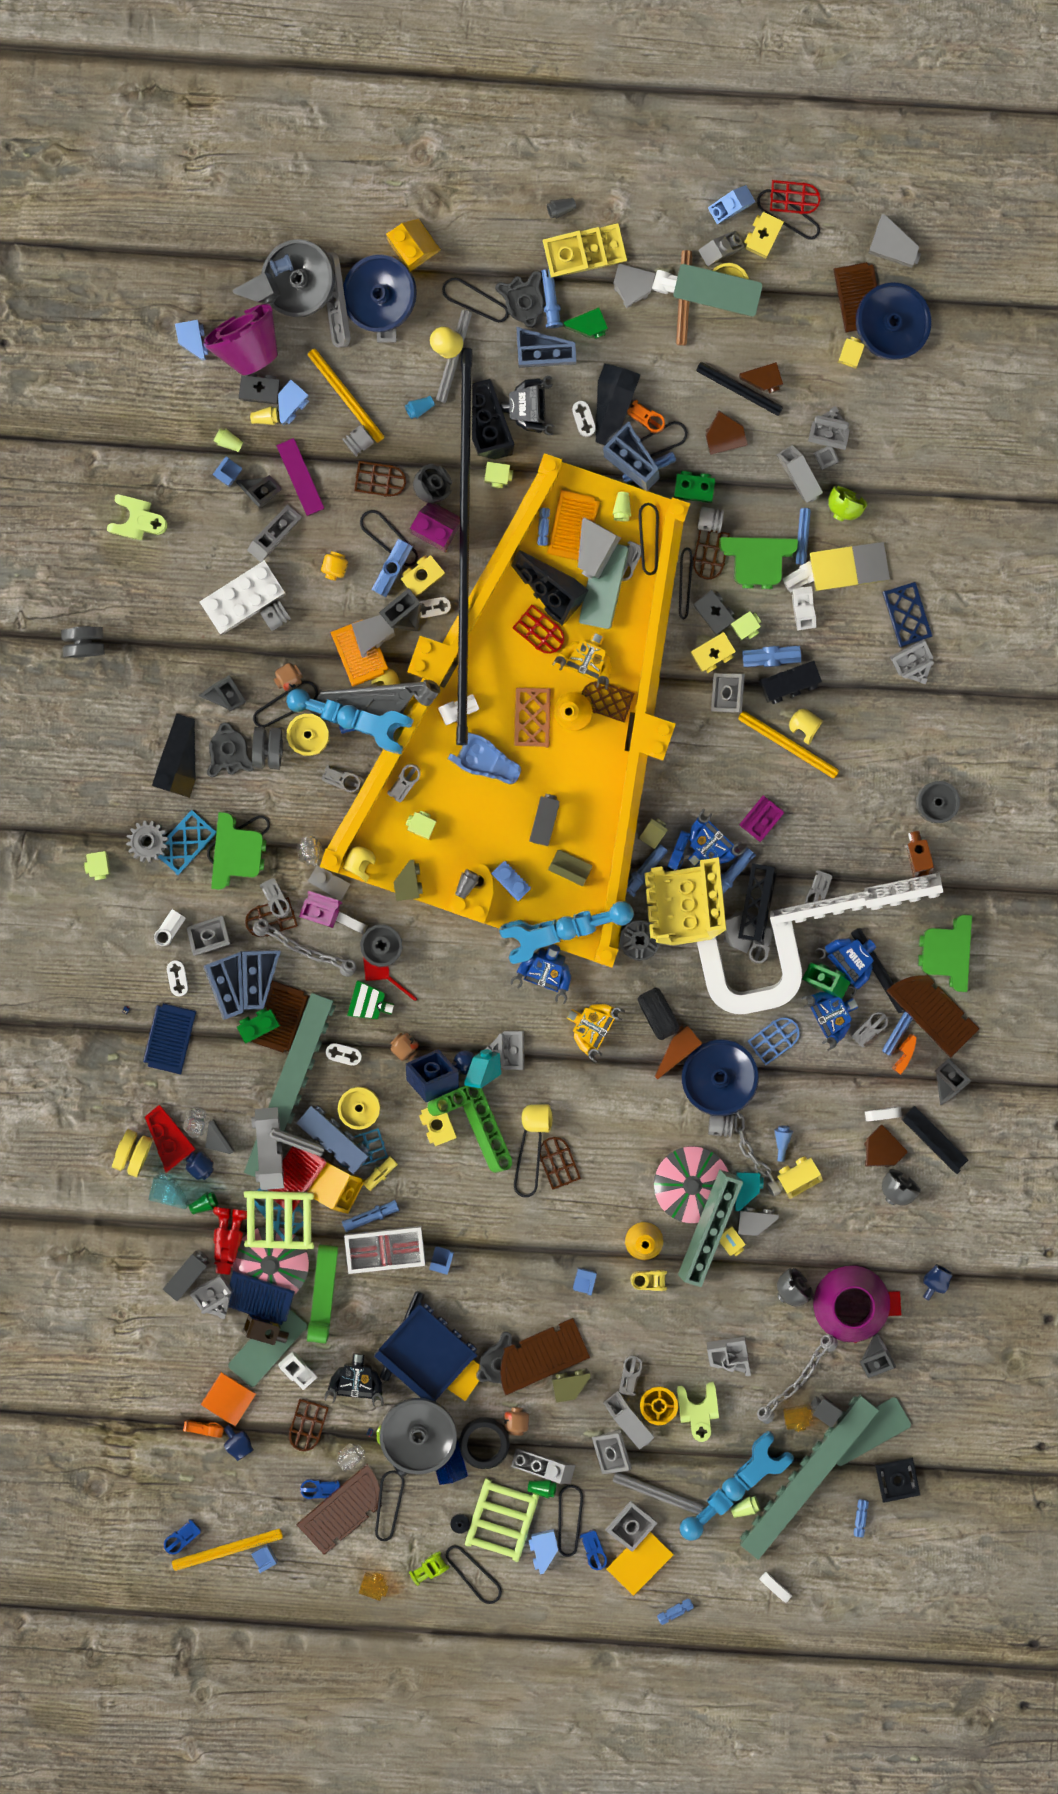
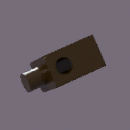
(256, 1328)

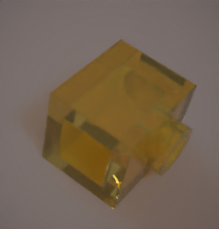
(797, 1417)
(373, 1586)

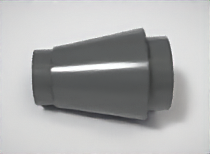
(560, 207)
(466, 883)

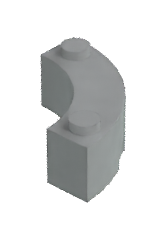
(269, 1150)

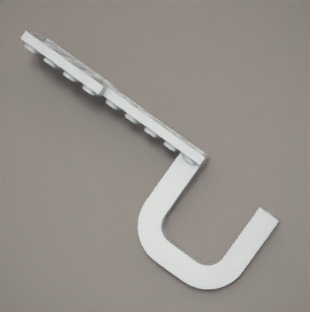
(781, 921)

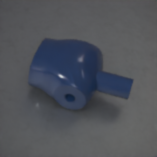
(937, 1280)
(238, 1444)

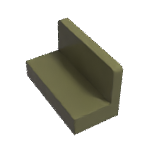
(570, 867)

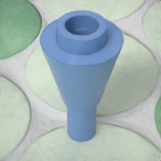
(783, 1135)

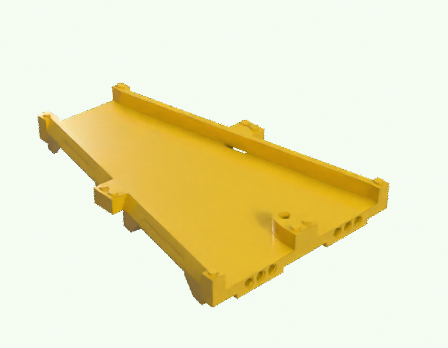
(587, 769)

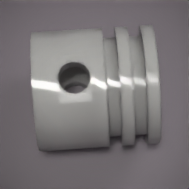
(358, 440)
(710, 519)
(275, 616)
(720, 1125)

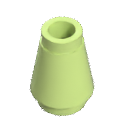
(228, 440)
(622, 507)
(746, 1507)

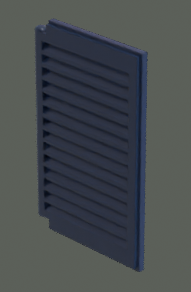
(169, 1038)
(260, 1298)

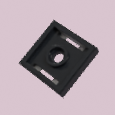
(901, 1490)

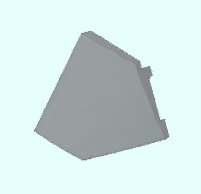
(633, 284)
(830, 430)
(914, 662)
(732, 931)
(511, 1049)
(213, 1296)

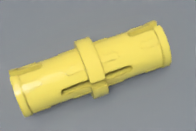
(380, 1173)

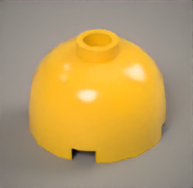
(658, 1405)

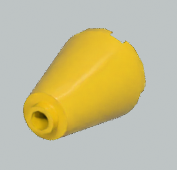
(581, 710)
(644, 1232)

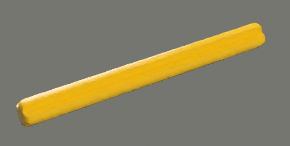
(346, 396)
(788, 744)
(227, 1549)

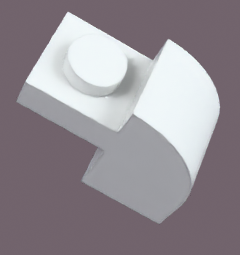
(804, 608)
(297, 1370)

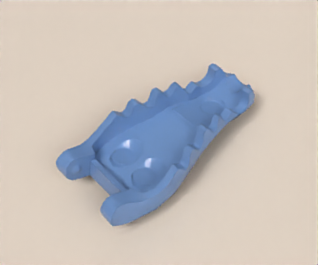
(484, 759)

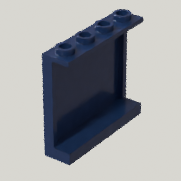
(426, 1353)

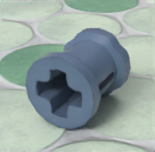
(281, 265)

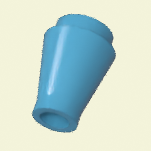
(418, 407)

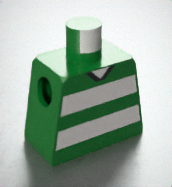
(368, 1002)

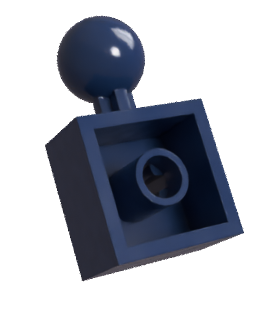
(435, 1075)

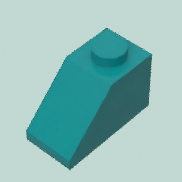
(483, 1069)
(750, 1188)

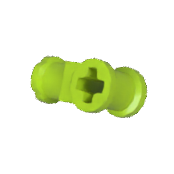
(429, 1568)

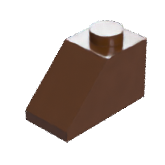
(764, 378)

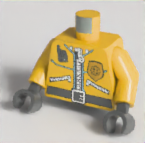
(587, 659)
(593, 1026)

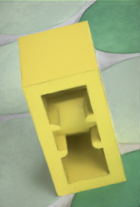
(771, 226)
(719, 643)

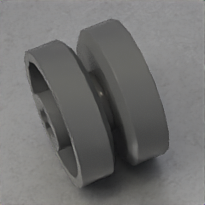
(82, 639)
(268, 748)
(926, 802)
(392, 948)

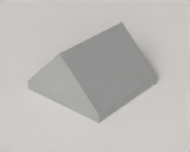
(727, 693)
(208, 935)
(611, 1452)
(631, 1526)

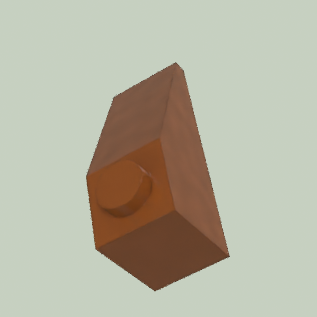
(679, 1047)

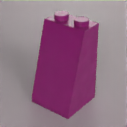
(435, 526)

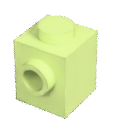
(498, 474)
(746, 626)
(421, 824)
(97, 865)

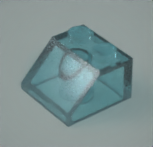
(167, 1192)

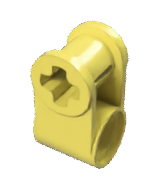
(650, 1280)

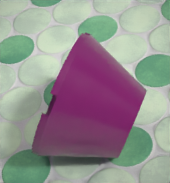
(245, 341)
(839, 1281)

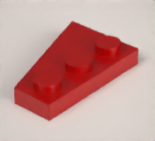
(168, 1138)

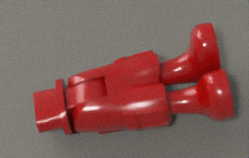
(227, 1240)

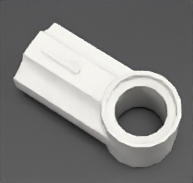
(664, 282)
(799, 577)
(449, 710)
(170, 926)

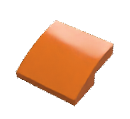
(907, 1048)
(228, 1399)

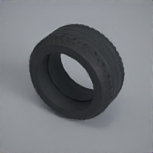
(658, 1013)
(484, 1463)

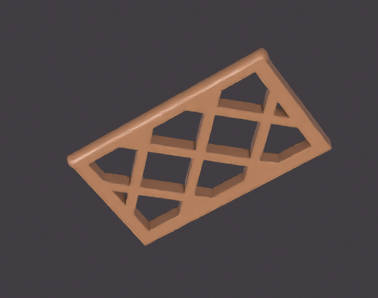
(518, 726)

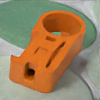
(644, 415)
(204, 1428)

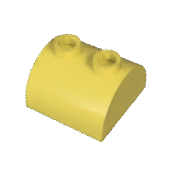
(799, 1177)

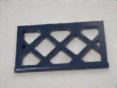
(923, 619)

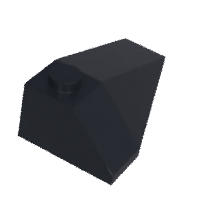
(614, 397)
(489, 425)
(554, 588)
(177, 763)

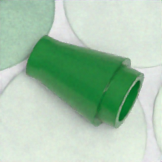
(204, 1203)
(543, 1488)

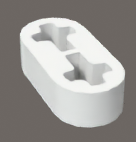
(588, 417)
(435, 612)
(351, 923)
(182, 977)
(345, 1049)
(881, 1114)
(776, 1587)

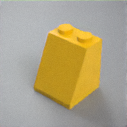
(412, 243)
(336, 1187)

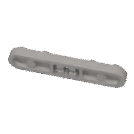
(337, 309)

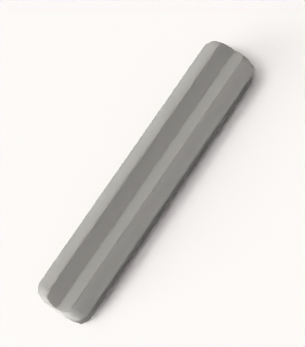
(296, 1142)

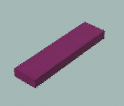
(300, 477)

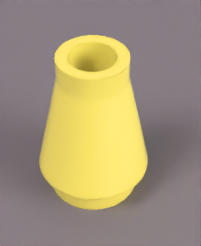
(265, 416)

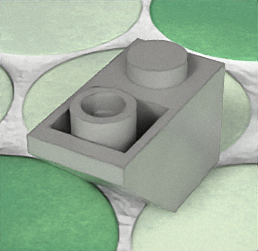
(721, 248)
(755, 1222)

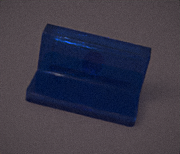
(454, 1468)

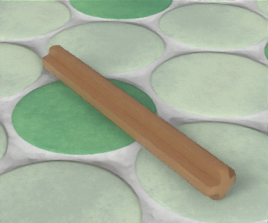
(683, 307)

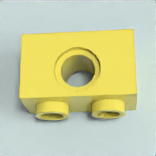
(419, 586)
(439, 1136)

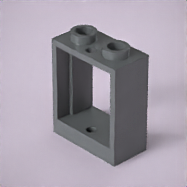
(544, 820)
(186, 1275)

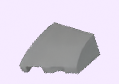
(372, 633)
(729, 1354)

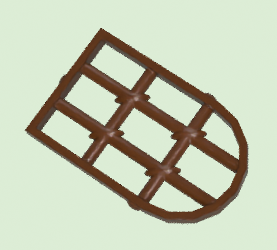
(372, 483)
(703, 561)
(279, 920)
(555, 1170)
(313, 1420)

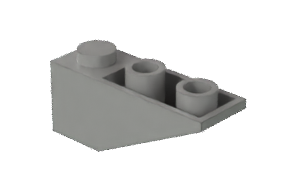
(543, 1466)

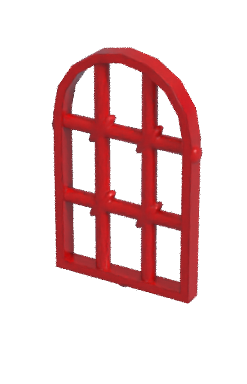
(788, 191)
(550, 632)

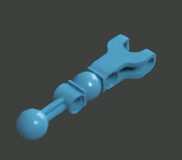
(350, 717)
(566, 928)
(735, 1487)

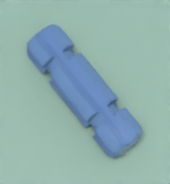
(543, 527)
(861, 1516)
(675, 1611)

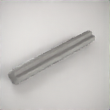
(452, 362)
(657, 1493)

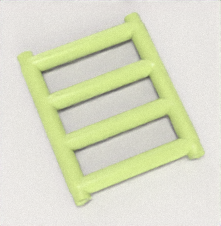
(269, 1242)
(477, 1522)

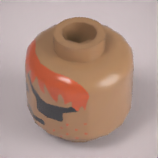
(288, 677)
(404, 1047)
(516, 1421)

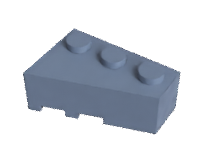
(543, 350)
(631, 457)
(257, 976)
(226, 984)

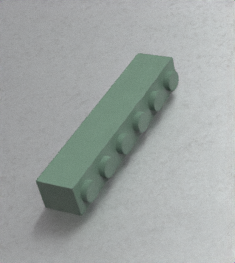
(710, 1228)

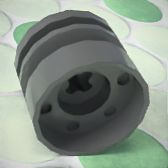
(627, 941)

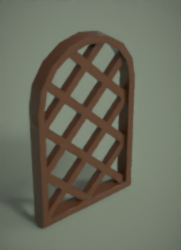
(614, 702)

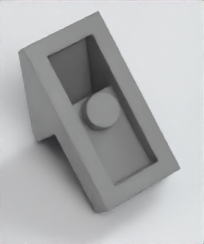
(329, 882)

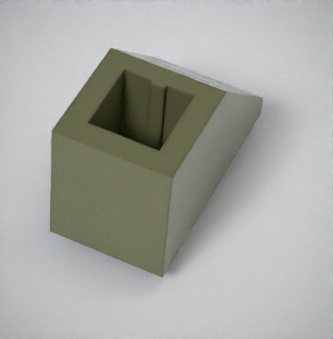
(653, 833)
(406, 883)
(569, 1386)

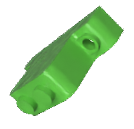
(757, 559)
(236, 852)
(948, 952)

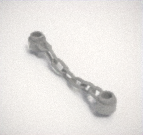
(262, 931)
(774, 1186)
(766, 1414)

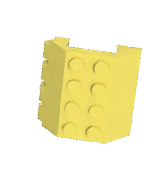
(686, 903)

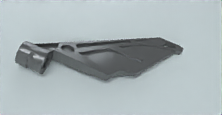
(383, 698)

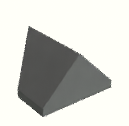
(260, 489)
(403, 612)
(224, 694)
(950, 1080)
(876, 1358)

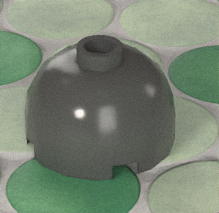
(432, 484)
(898, 1189)
(793, 1289)

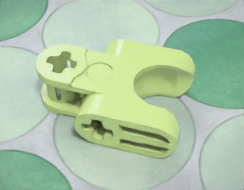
(139, 520)
(698, 1413)

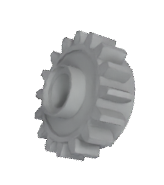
(137, 841)

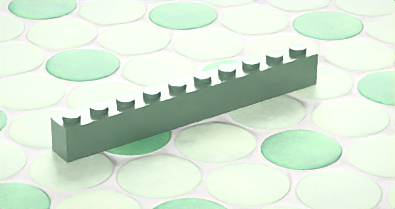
(296, 1065)
(808, 1477)

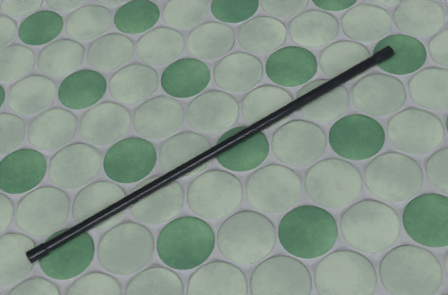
(462, 729)

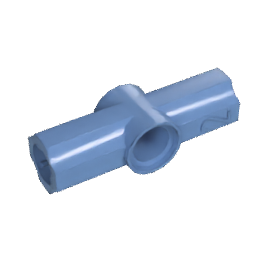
(398, 556)
(771, 656)

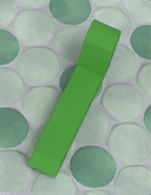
(477, 1123)
(323, 1294)

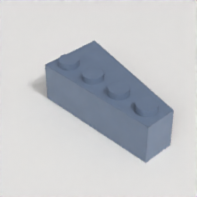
(334, 1139)

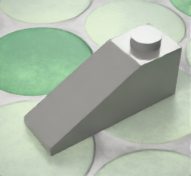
(273, 533)

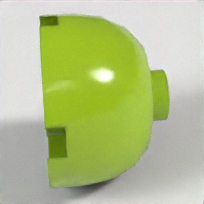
(845, 504)

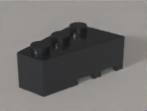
(791, 682)

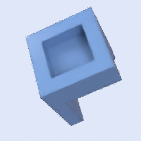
(227, 471)
(441, 1260)
(584, 1281)
(264, 1558)

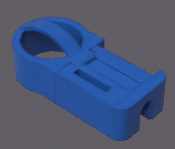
(678, 850)
(323, 1489)
(183, 1535)
(593, 1546)

